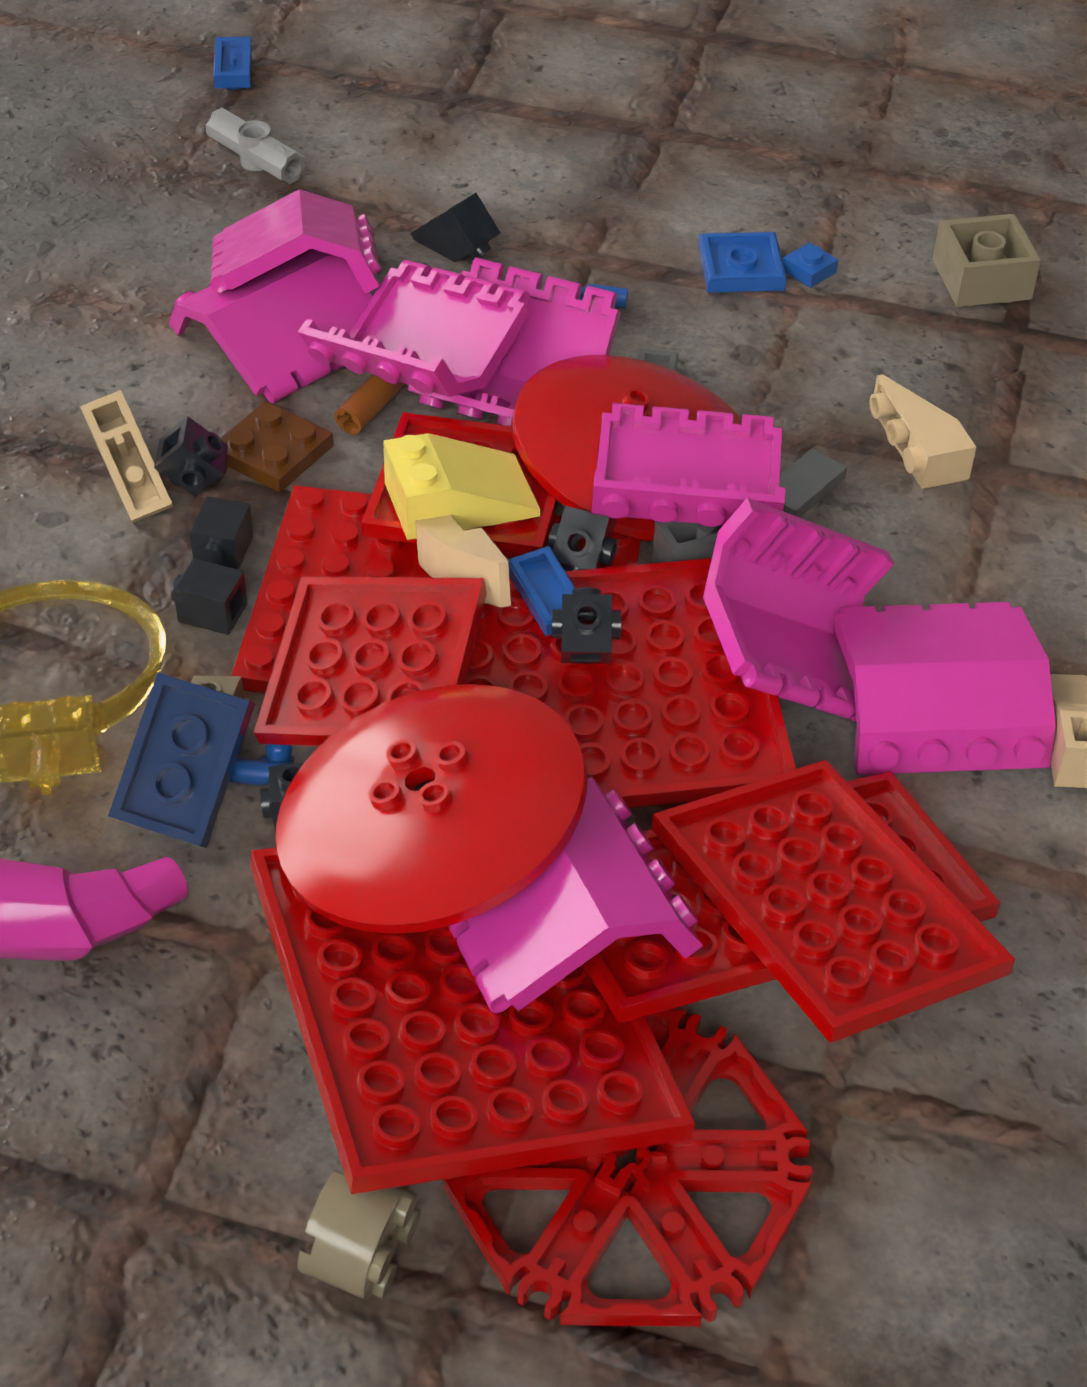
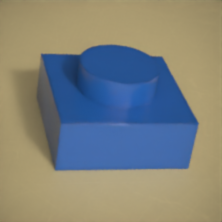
(810, 264)

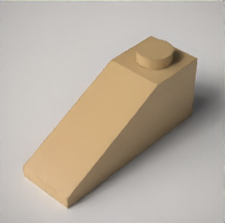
(126, 456)

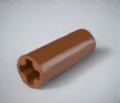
(365, 404)

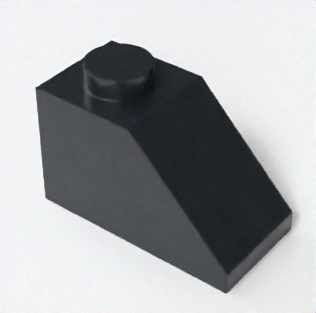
(459, 230)

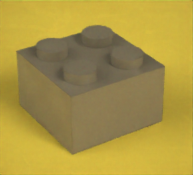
(986, 260)

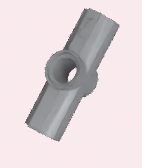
(255, 145)

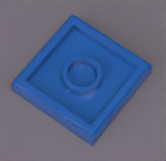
(741, 262)

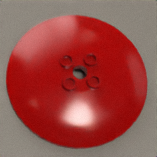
(562, 413)
(472, 838)

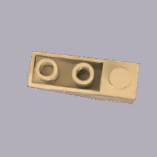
(926, 437)
(1070, 737)

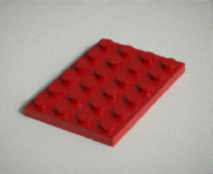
(831, 899)

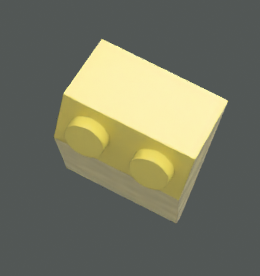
(451, 477)

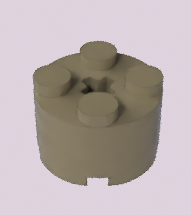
(358, 1236)

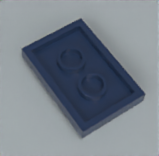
(181, 759)

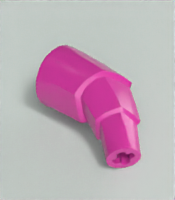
(65, 914)

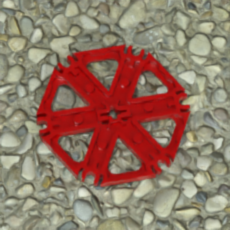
(659, 1199)

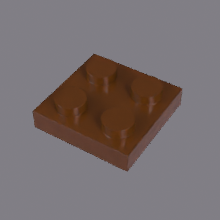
(275, 446)

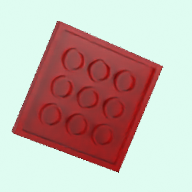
(511, 537)
(364, 645)

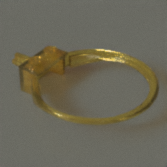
(62, 734)

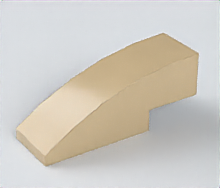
(456, 553)

